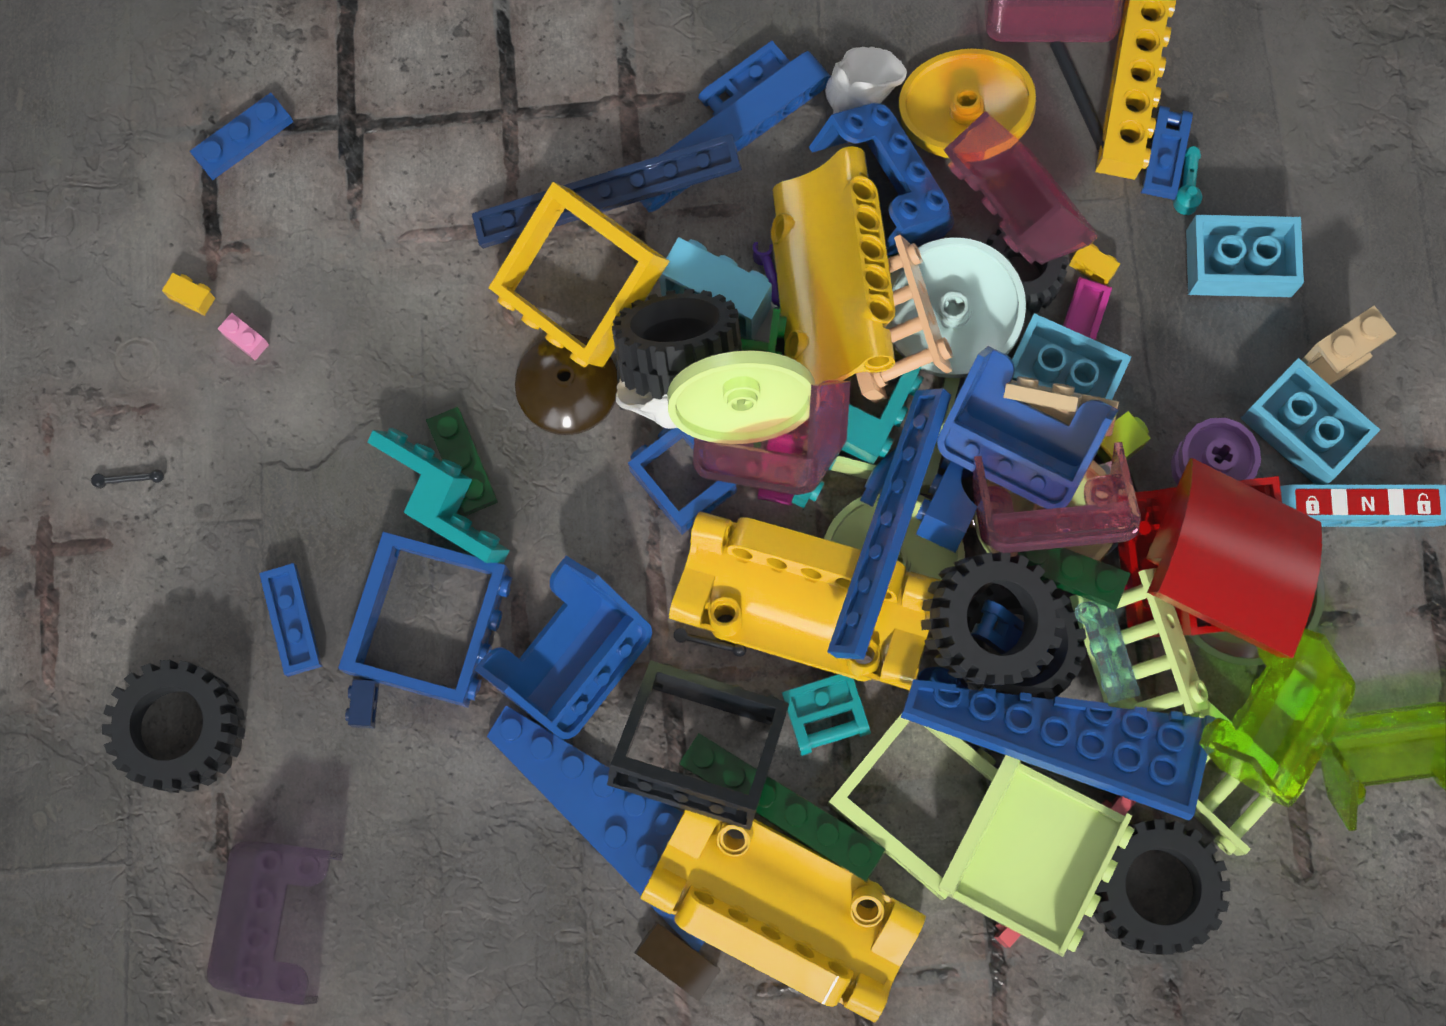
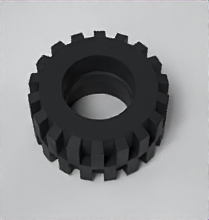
(1043, 289)

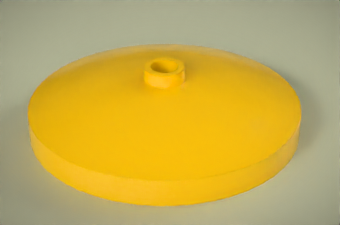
(956, 89)

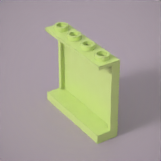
(1036, 856)

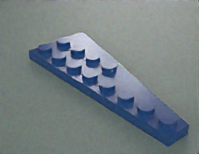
(1115, 749)
(617, 823)

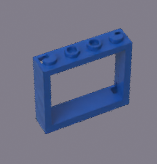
(372, 602)

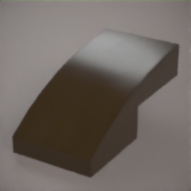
(677, 961)

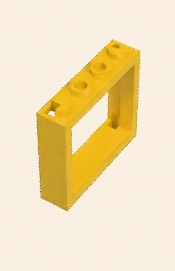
(637, 286)

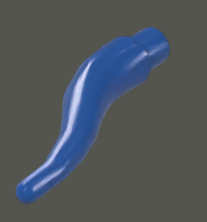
(876, 480)

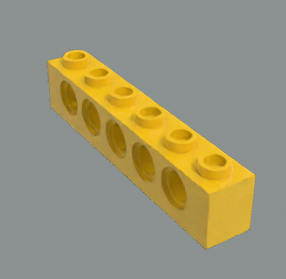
(1118, 156)

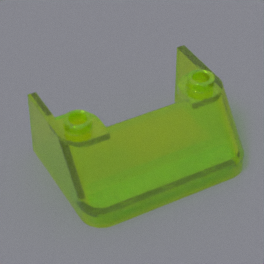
(1382, 750)

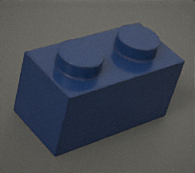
(363, 704)

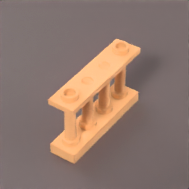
(939, 350)

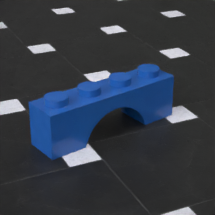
(950, 511)

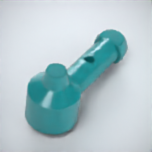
(1189, 195)

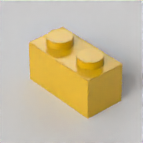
(1095, 264)
(189, 294)

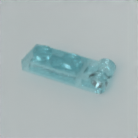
(1108, 650)

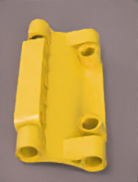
(833, 269)
(790, 595)
(784, 911)

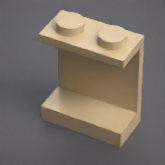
(1349, 346)

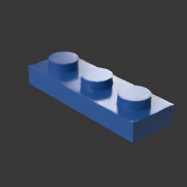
(241, 136)
(290, 620)

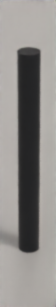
(1078, 92)

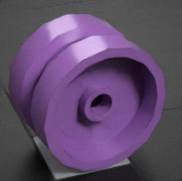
(1219, 440)

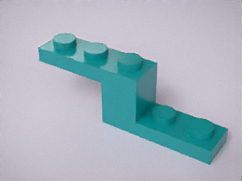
(869, 435)
(439, 495)

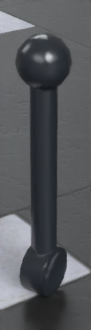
(100, 481)
(681, 636)

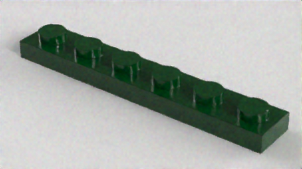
(786, 809)

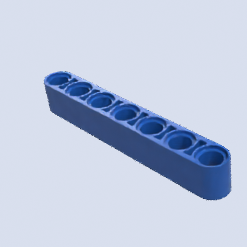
(756, 111)

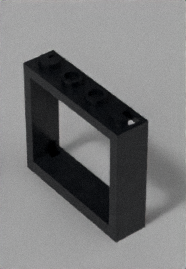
(684, 790)

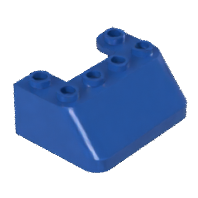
(921, 208)
(1018, 442)
(574, 656)

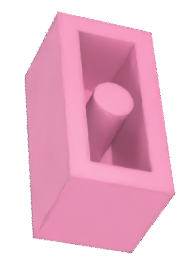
(243, 336)

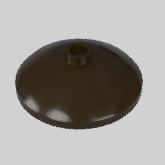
(567, 405)

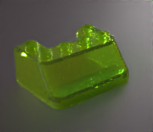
(1284, 721)

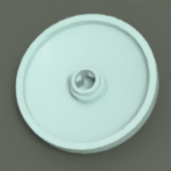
(973, 299)

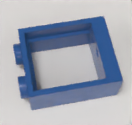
(705, 502)

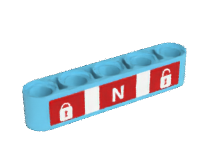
(1369, 504)

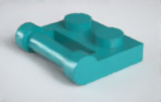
(821, 701)

